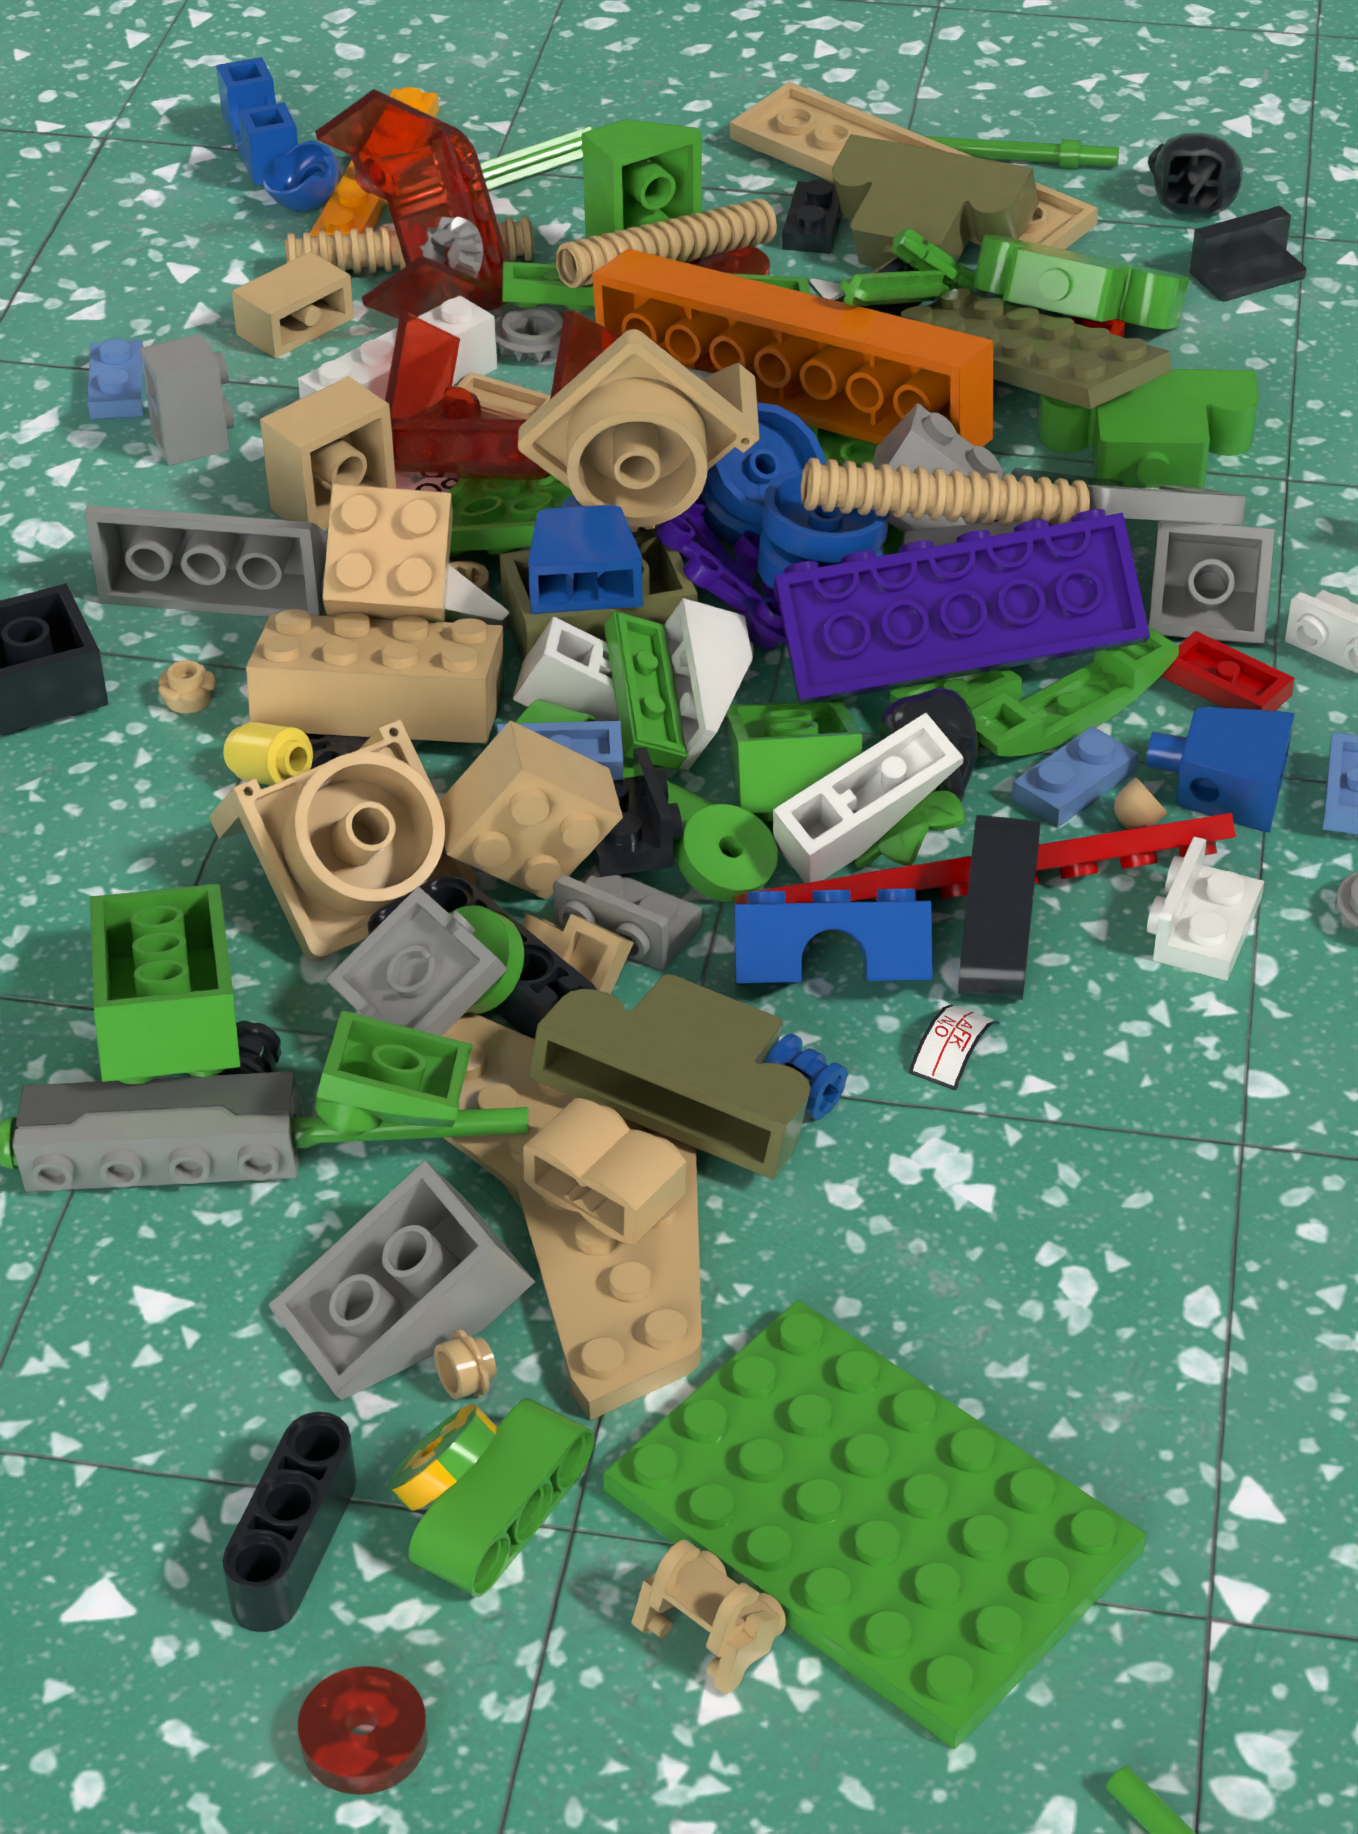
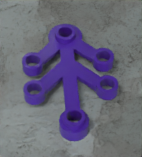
(726, 578)

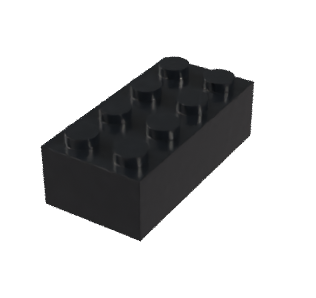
(46, 660)

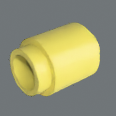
(267, 752)

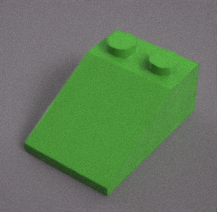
(786, 749)

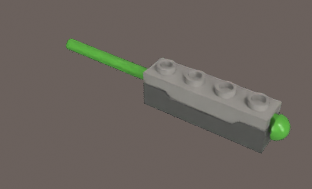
(187, 1131)

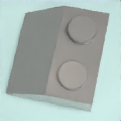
(931, 443)
(1211, 581)

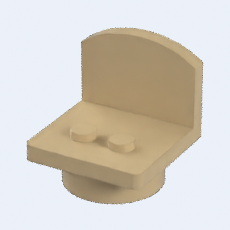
(641, 430)
(344, 838)

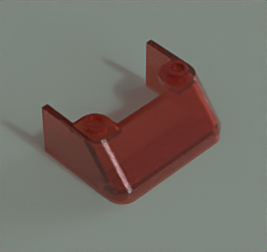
(424, 175)
(440, 425)

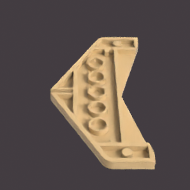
(618, 1307)

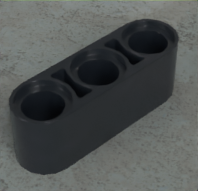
(999, 907)
(290, 1522)

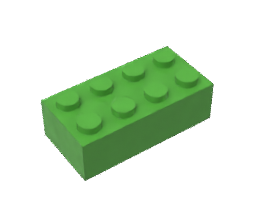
(162, 984)

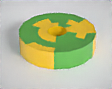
(442, 1457)

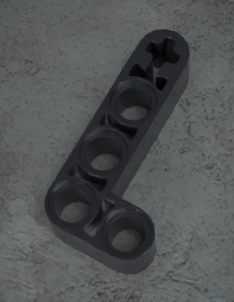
(544, 973)

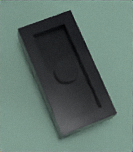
(812, 218)

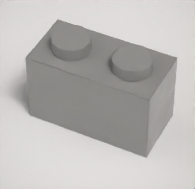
(187, 398)

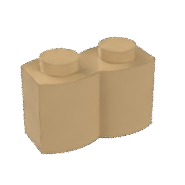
(605, 1170)

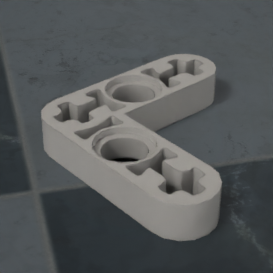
(1170, 503)

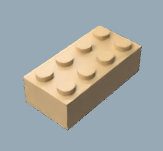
(366, 672)

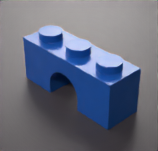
(252, 116)
(889, 932)

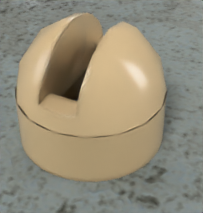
(1137, 806)

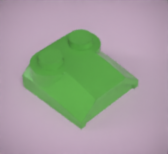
(390, 1076)

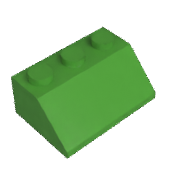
(640, 174)

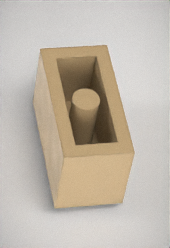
(292, 304)

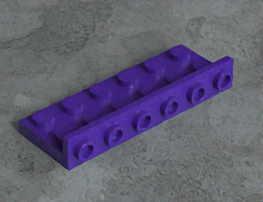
(960, 606)

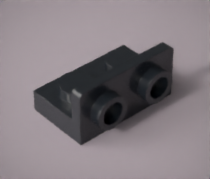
(648, 823)

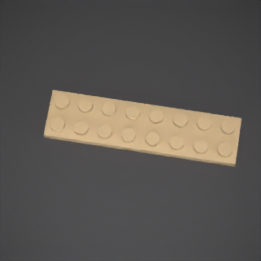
(812, 129)

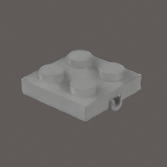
(418, 968)

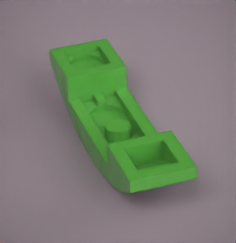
(1075, 701)

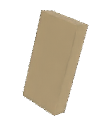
(503, 399)

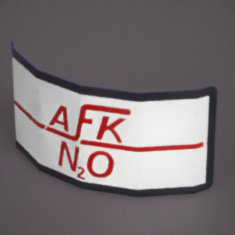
(948, 1045)

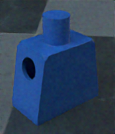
(583, 560)
(1228, 762)

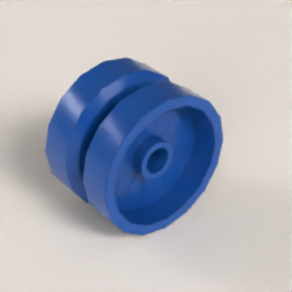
(739, 480)
(802, 535)

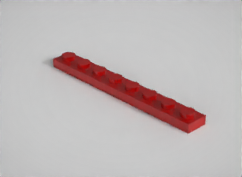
(1072, 856)

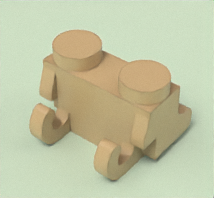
(736, 1615)

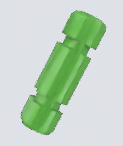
(927, 256)

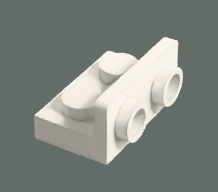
(1325, 627)
(1203, 915)

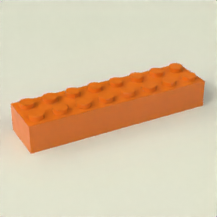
(808, 353)

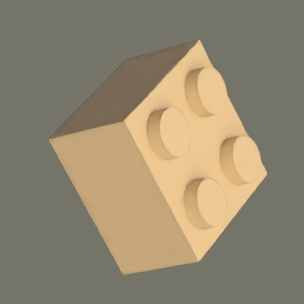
(323, 441)
(387, 552)
(529, 810)

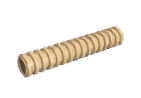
(675, 239)
(383, 249)
(940, 493)

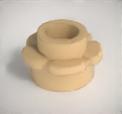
(186, 686)
(465, 1365)

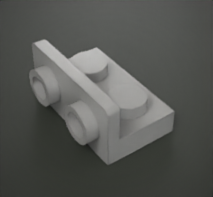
(648, 917)

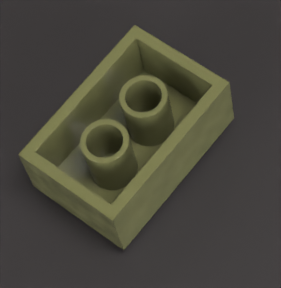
(662, 588)

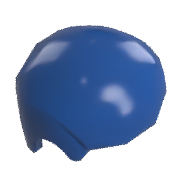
(303, 177)

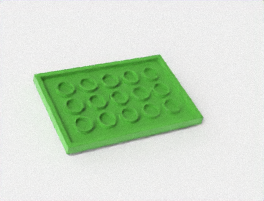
(877, 1519)

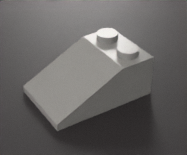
(400, 1285)

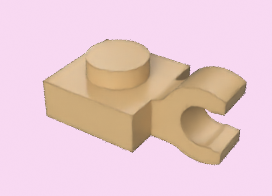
(586, 947)

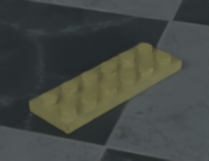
(1048, 352)

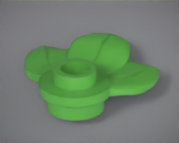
(903, 841)

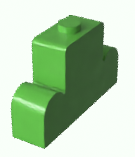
(1079, 283)
(1159, 428)

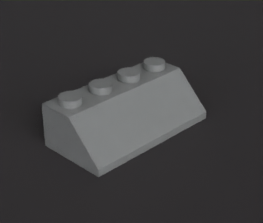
(206, 561)

